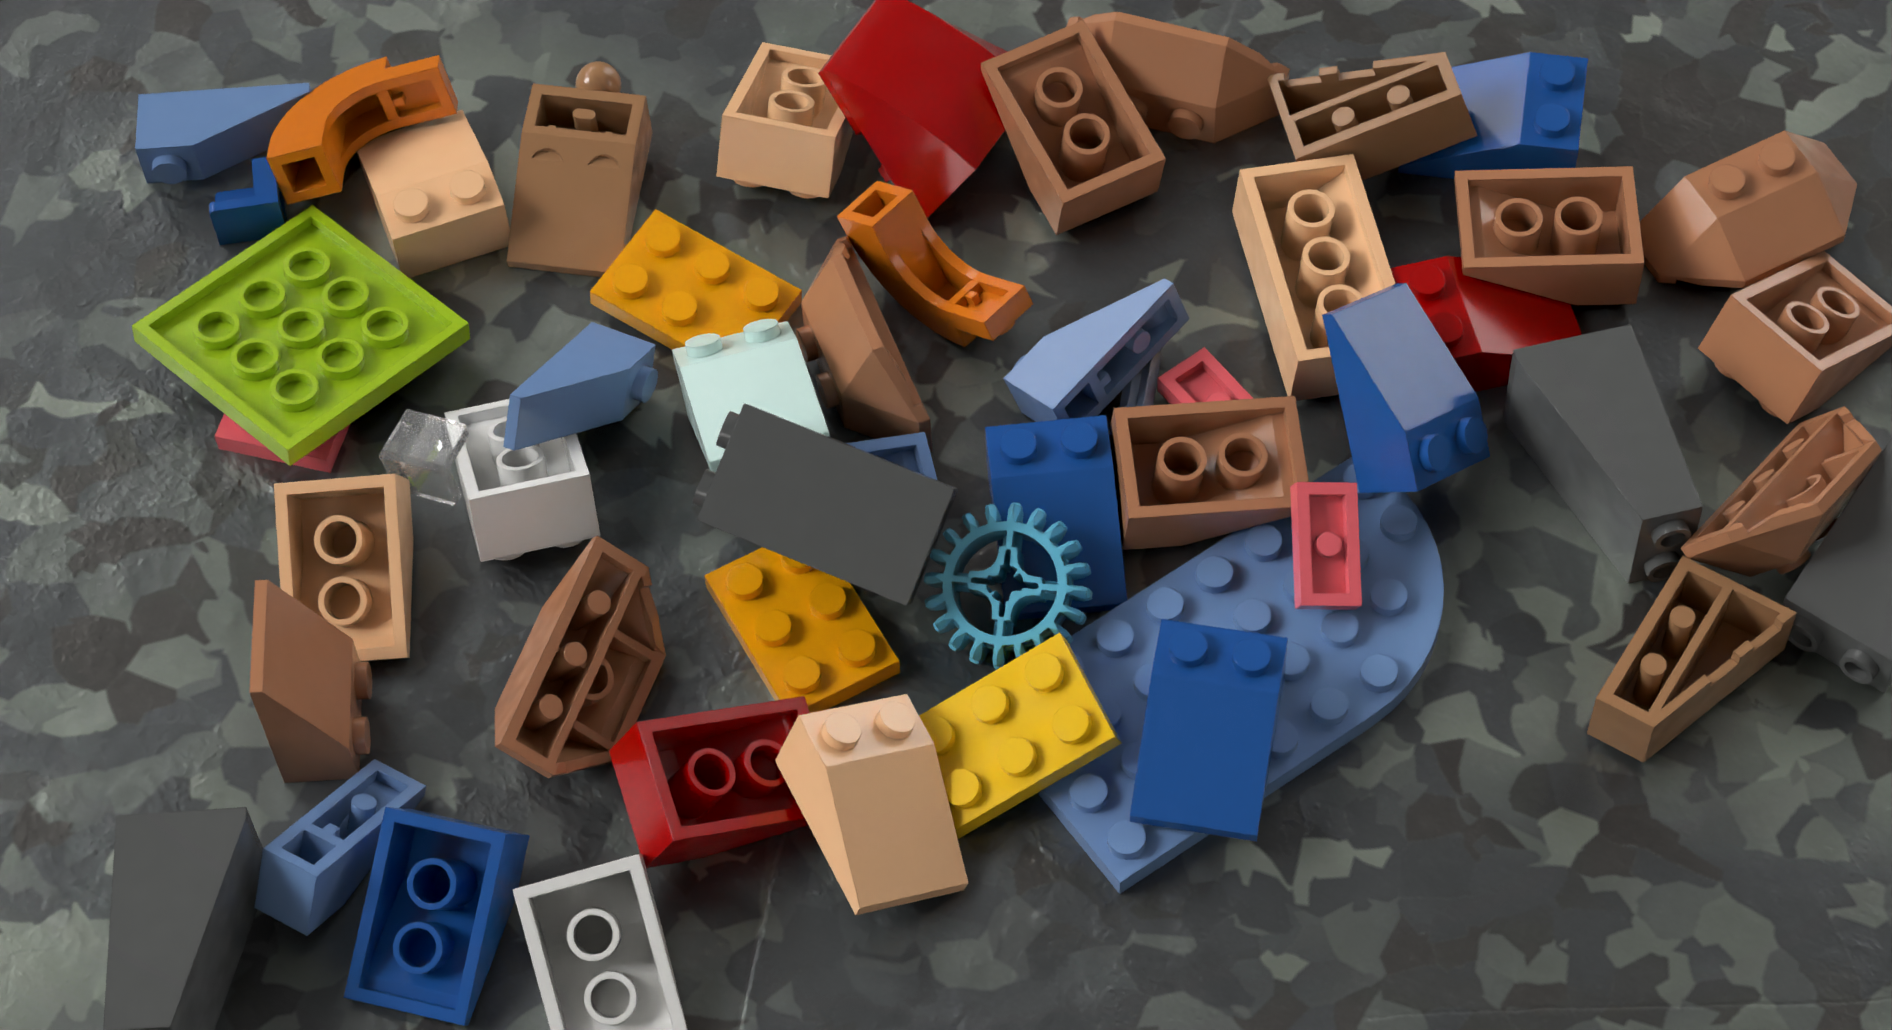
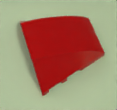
(916, 97)

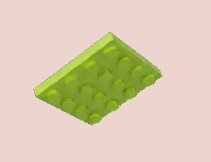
(301, 334)

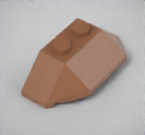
(1186, 77)
(1750, 214)
(857, 352)
(1788, 498)
(583, 666)

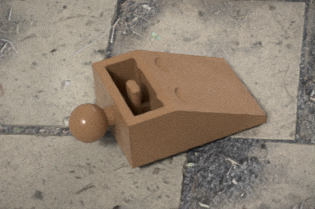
(578, 174)

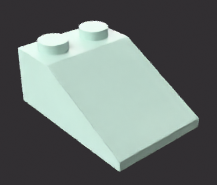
(748, 367)

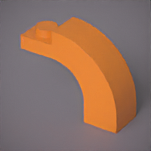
(345, 114)
(923, 273)

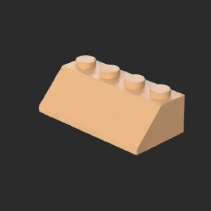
(1308, 254)

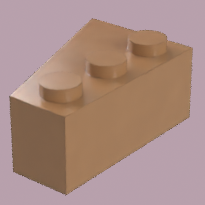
(1377, 114)
(1686, 658)

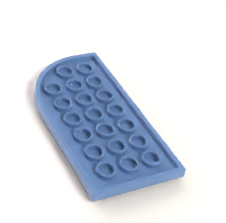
(1339, 670)

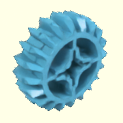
(1009, 556)

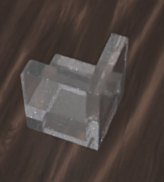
(423, 452)

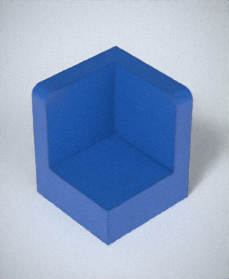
(249, 212)

